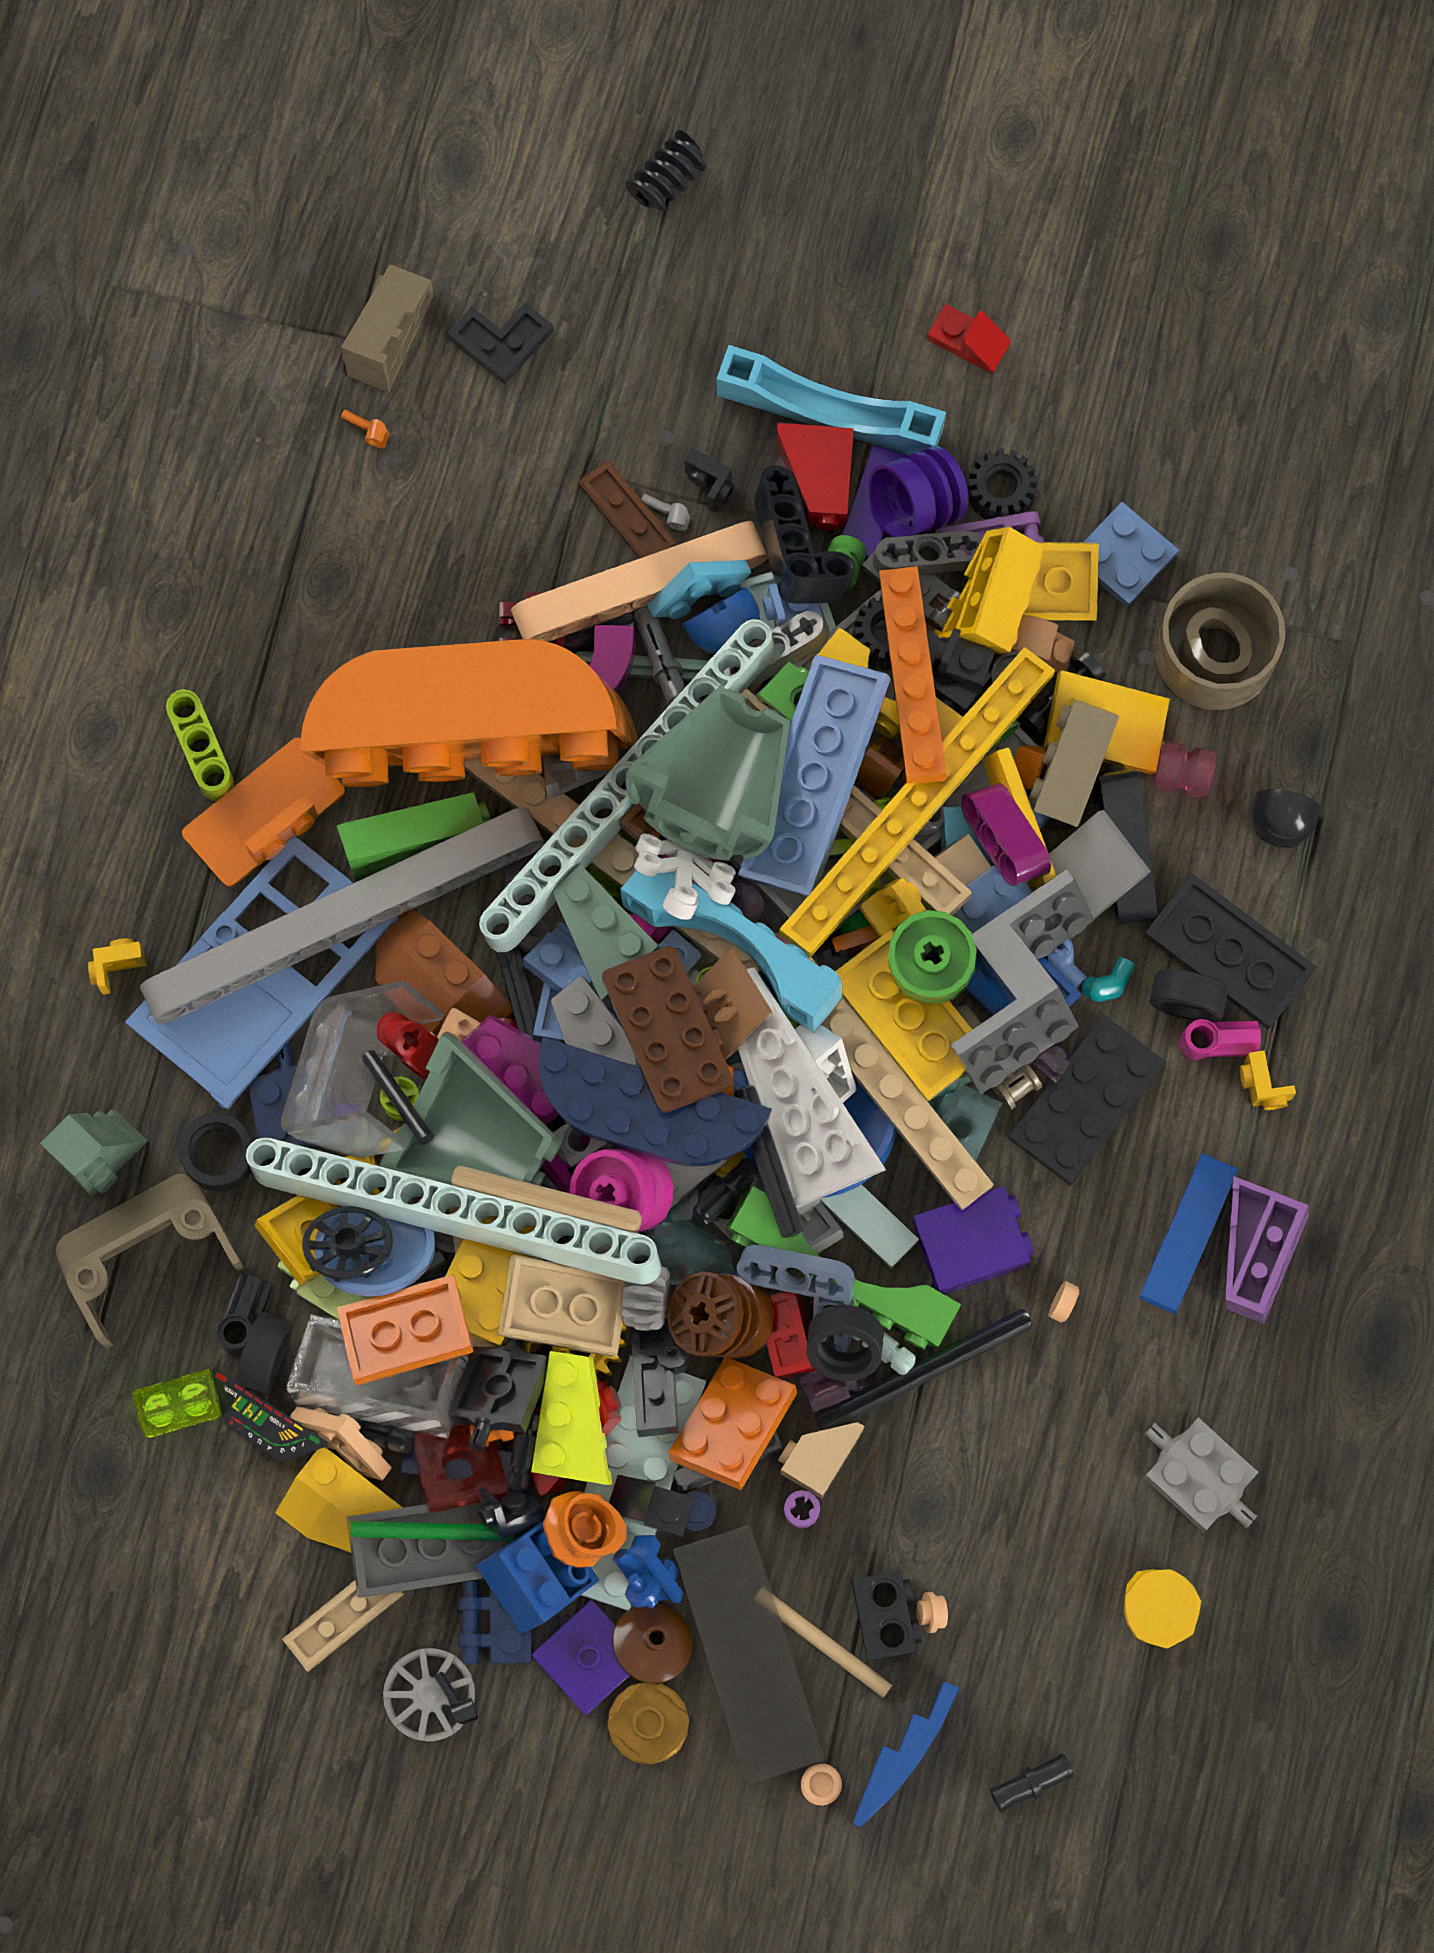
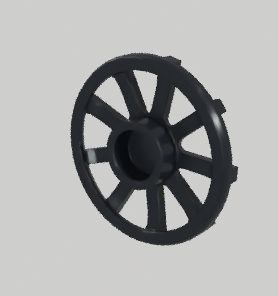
(347, 1243)

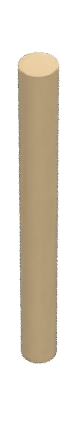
(832, 1649)

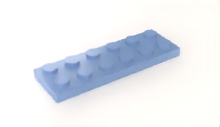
(818, 772)

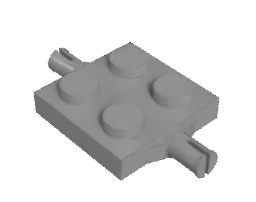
(1200, 1475)

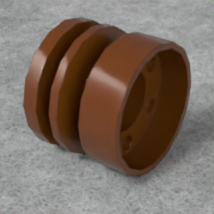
(719, 1315)

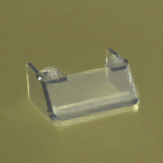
(331, 1080)

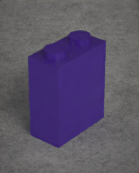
(973, 1242)

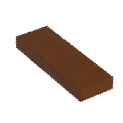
(625, 511)

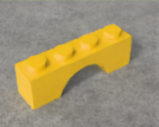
(849, 650)

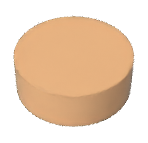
(1063, 1302)
(821, 1784)

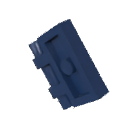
(504, 1640)

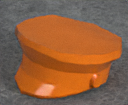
(583, 1528)

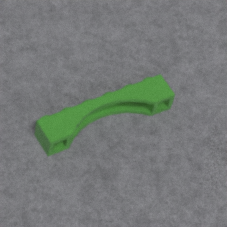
(915, 1310)

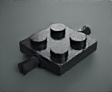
(498, 1390)

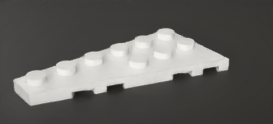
(808, 1121)

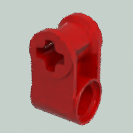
(407, 1041)

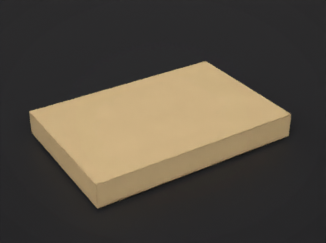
(562, 1306)

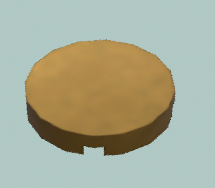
(648, 1723)

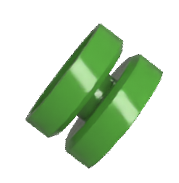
(927, 934)

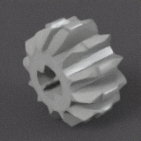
(646, 1304)

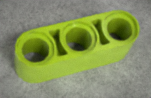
(195, 728)

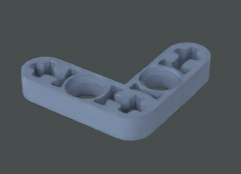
(822, 1288)

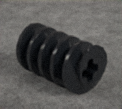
(666, 171)

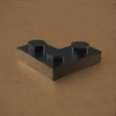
(502, 349)

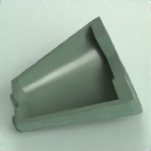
(715, 778)
(473, 1123)

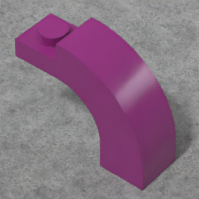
(614, 654)

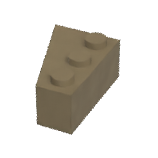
(386, 327)
(1073, 761)

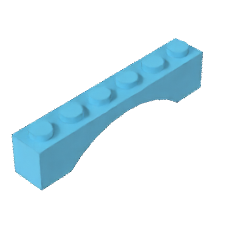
(772, 388)
(802, 987)

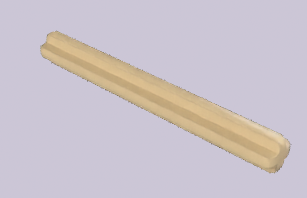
(547, 1198)

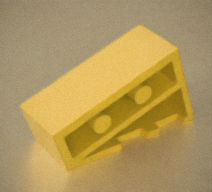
(996, 590)

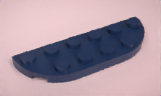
(616, 1106)

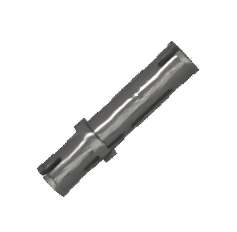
(651, 627)

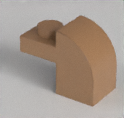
(1044, 641)

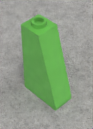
(397, 835)

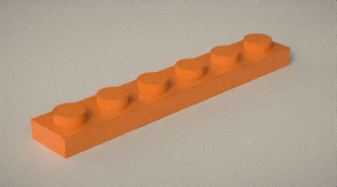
(912, 675)

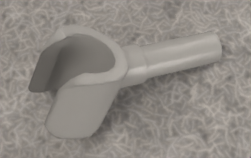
(677, 513)

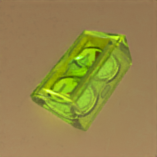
(176, 1403)

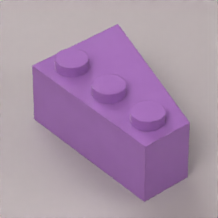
(1260, 1246)

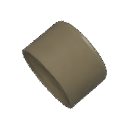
(1225, 604)

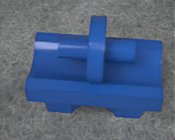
(647, 1575)

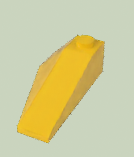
(327, 1494)

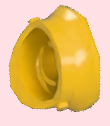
(1161, 1607)

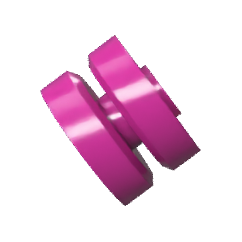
(626, 1181)

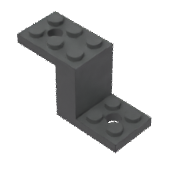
(1037, 1009)

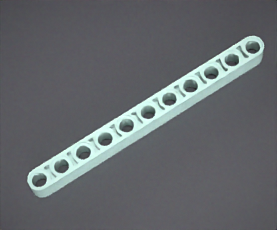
(609, 794)
(465, 1222)

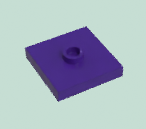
(583, 1658)

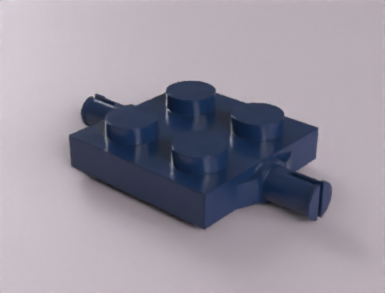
(269, 1099)

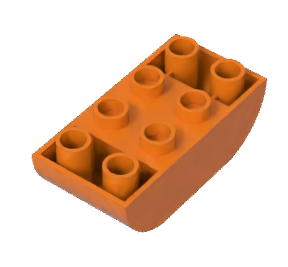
(461, 705)

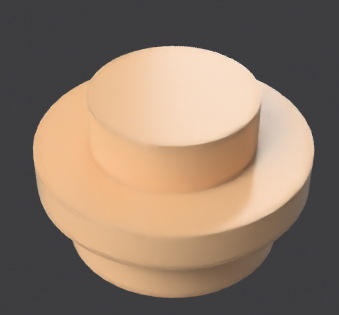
(932, 1612)

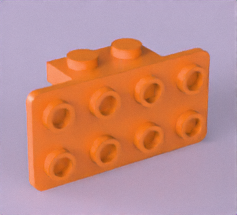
(262, 813)

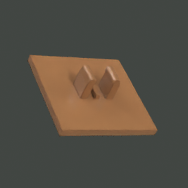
(732, 1001)

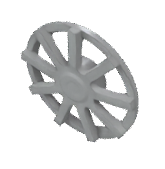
(425, 1693)

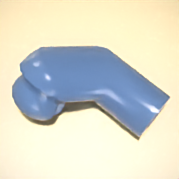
(1063, 960)

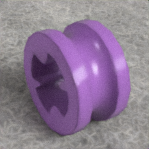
(790, 1505)

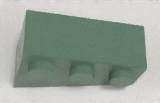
(93, 1148)

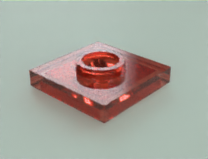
(440, 1492)

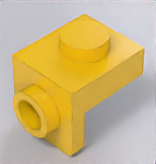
(891, 905)
(118, 956)
(1256, 1078)

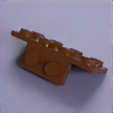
(668, 1029)

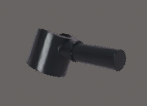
(464, 1710)

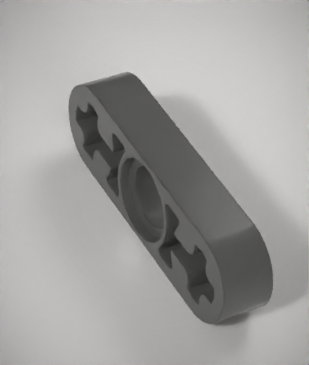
(939, 541)

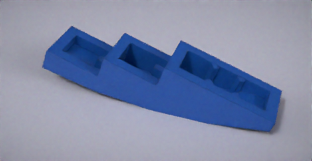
(1188, 1234)
(894, 1767)

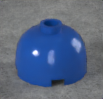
(715, 625)

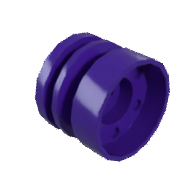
(918, 493)

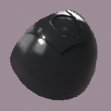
(1284, 817)

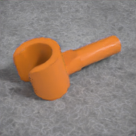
(376, 430)

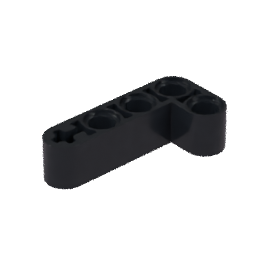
(796, 568)
(1121, 798)

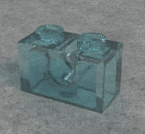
(974, 1110)

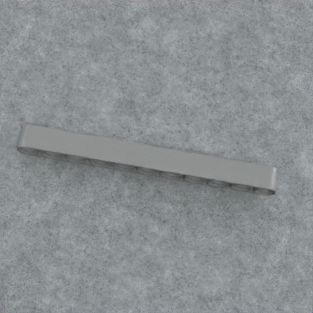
(341, 915)

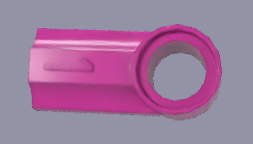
(1223, 1039)

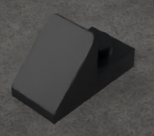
(651, 1505)

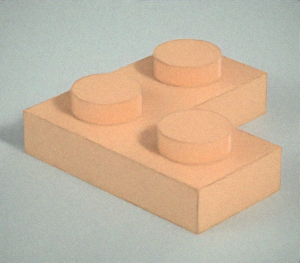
(344, 1436)

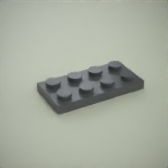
(411, 1564)

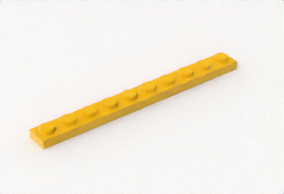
(915, 804)

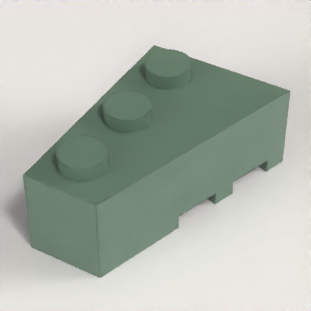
(599, 927)

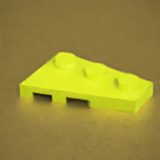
(569, 1422)

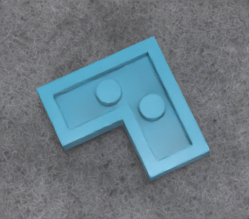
(697, 581)

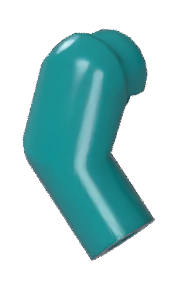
(1111, 985)

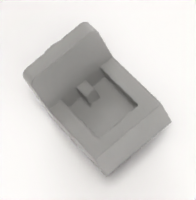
(819, 1226)

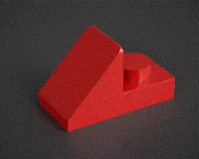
(969, 338)

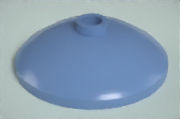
(408, 1261)

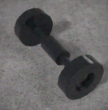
(1032, 720)

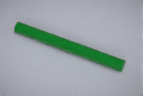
(417, 1530)

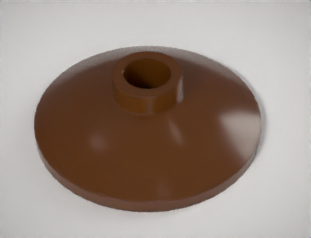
(642, 1658)

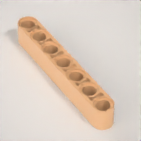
(630, 584)

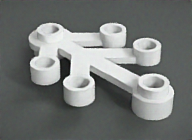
(683, 898)

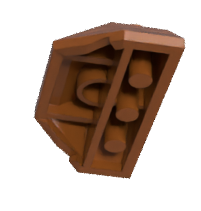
(437, 969)

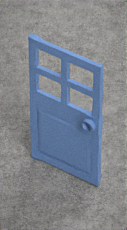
(240, 1033)

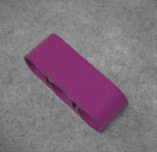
(1005, 834)

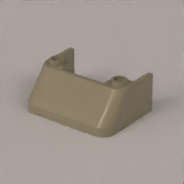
(172, 1201)

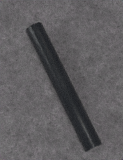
(397, 1097)

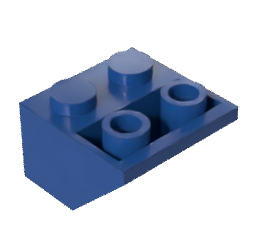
(531, 1580)

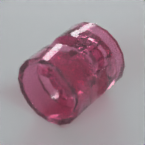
(1185, 770)

